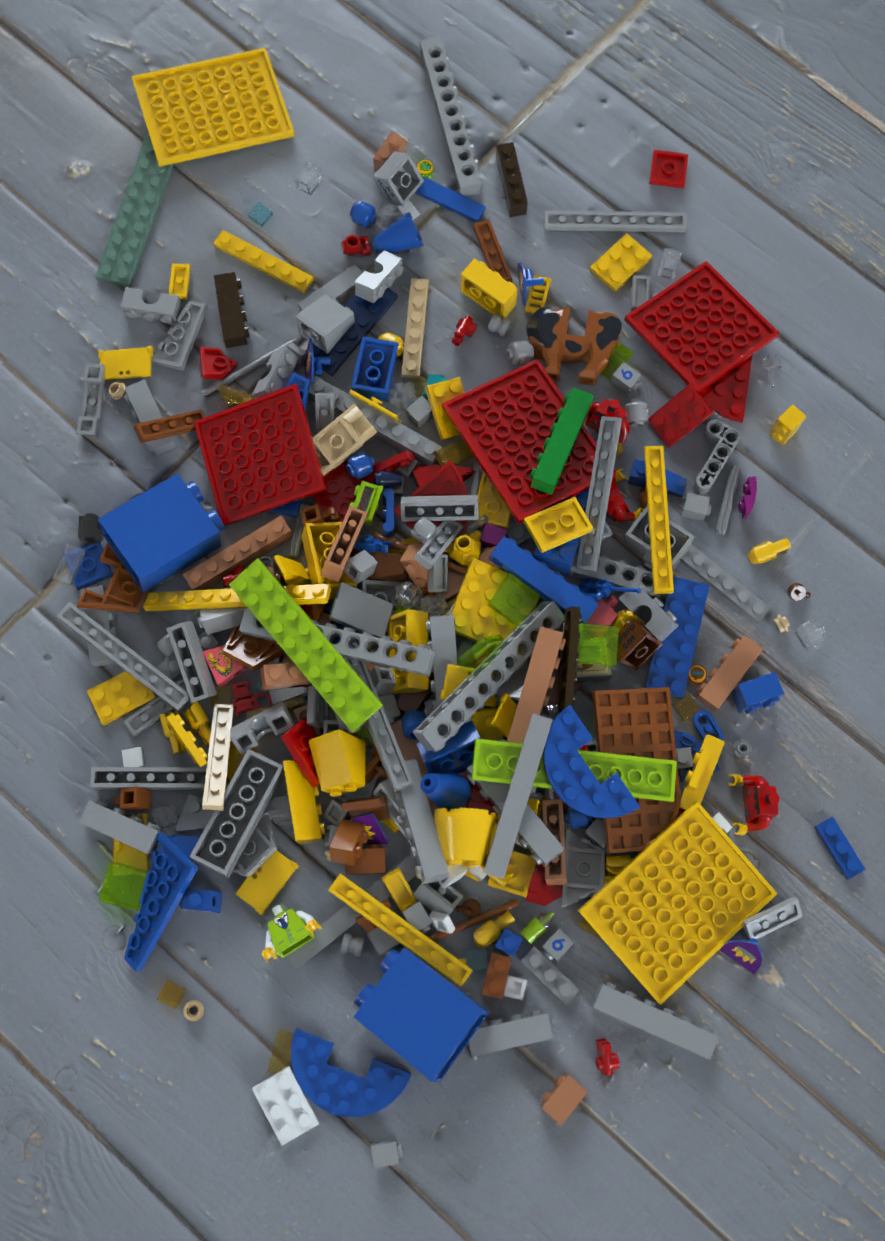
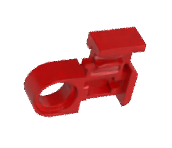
(245, 702)

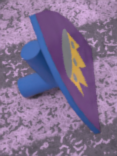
(526, 279)
(313, 361)
(375, 833)
(744, 953)

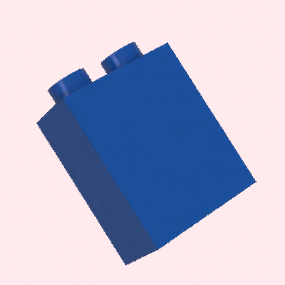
(162, 531)
(419, 1013)

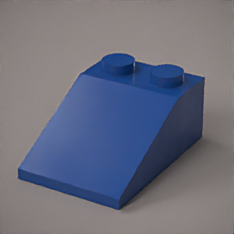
(375, 368)

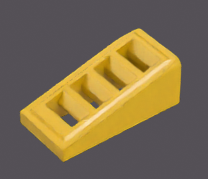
(543, 288)

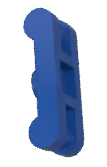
(388, 512)

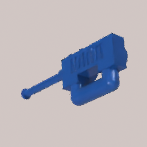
(601, 588)

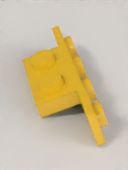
(701, 773)

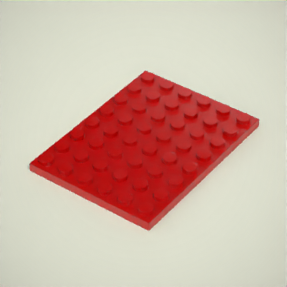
(506, 431)

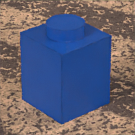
(508, 942)

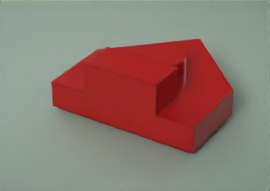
(215, 364)
(539, 891)

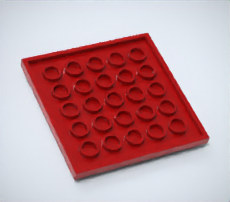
(701, 326)
(260, 455)

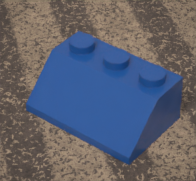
(455, 755)

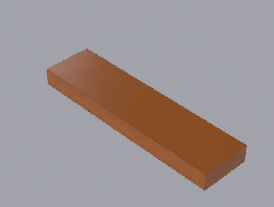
(491, 249)
(167, 426)

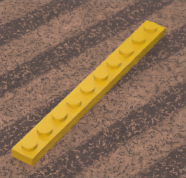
(227, 598)

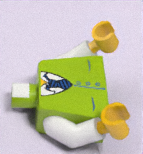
(288, 932)

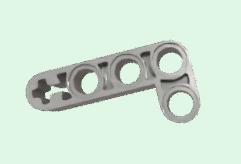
(715, 461)

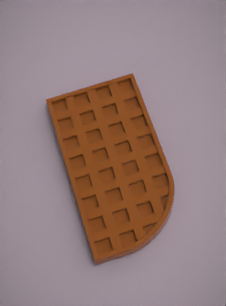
(640, 726)

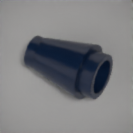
(387, 479)

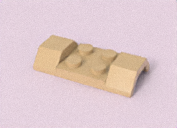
(342, 438)

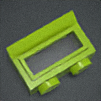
(367, 499)

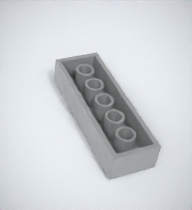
(243, 808)

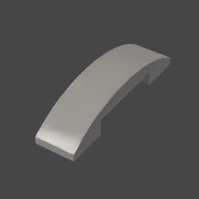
(93, 399)

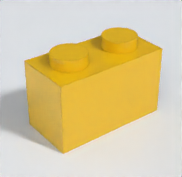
(787, 424)

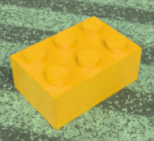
(488, 289)

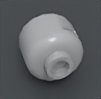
(519, 352)
(637, 412)

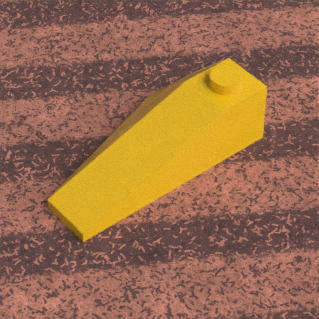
(292, 571)

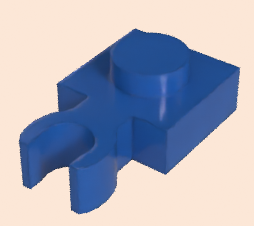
(372, 544)

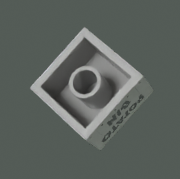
(398, 178)

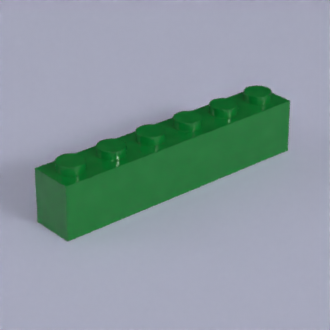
(562, 440)

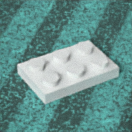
(285, 1105)

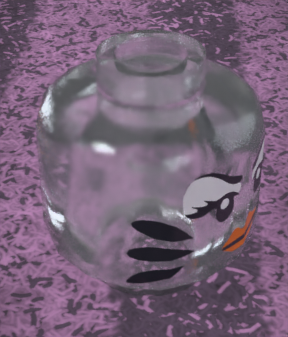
(408, 595)

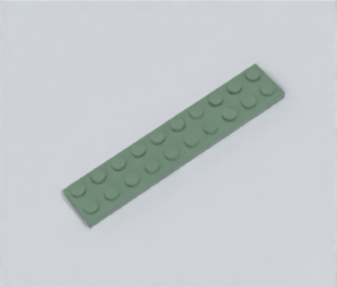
(134, 218)

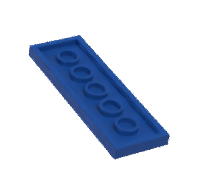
(673, 659)

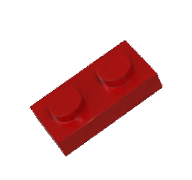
(400, 460)

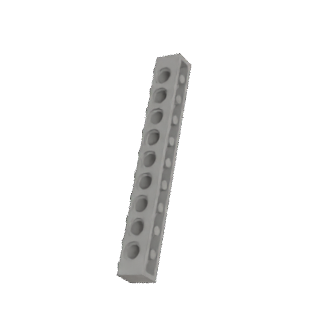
(450, 116)
(421, 665)
(428, 730)

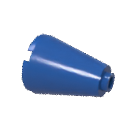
(399, 236)
(446, 789)

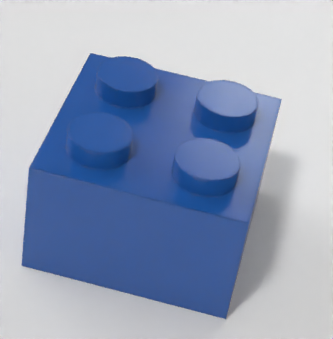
(757, 693)

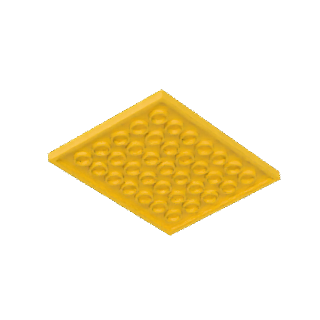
(212, 106)
(677, 902)

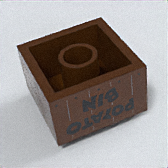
(636, 644)

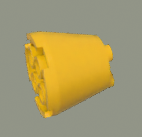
(464, 835)

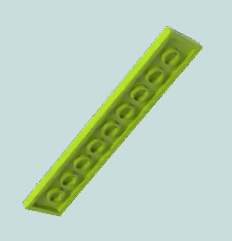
(306, 645)
(641, 775)

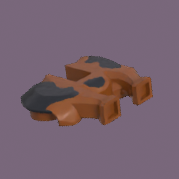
(552, 344)

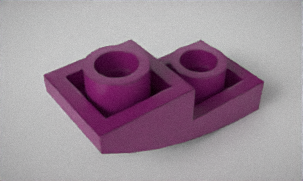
(747, 502)

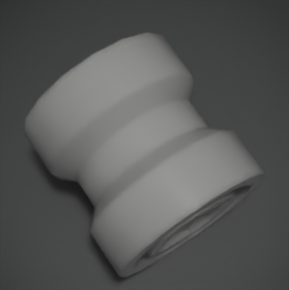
(499, 325)
(352, 945)

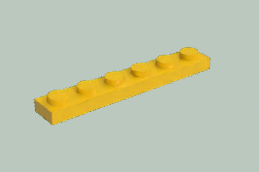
(263, 261)

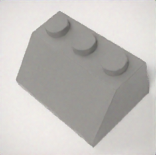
(639, 538)

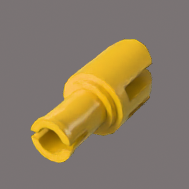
(767, 551)
(198, 721)
(169, 734)
(616, 863)
(492, 930)

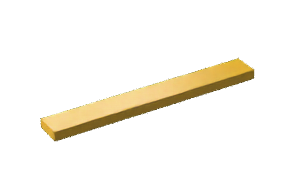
(658, 520)
(400, 930)

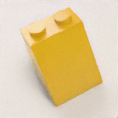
(339, 762)

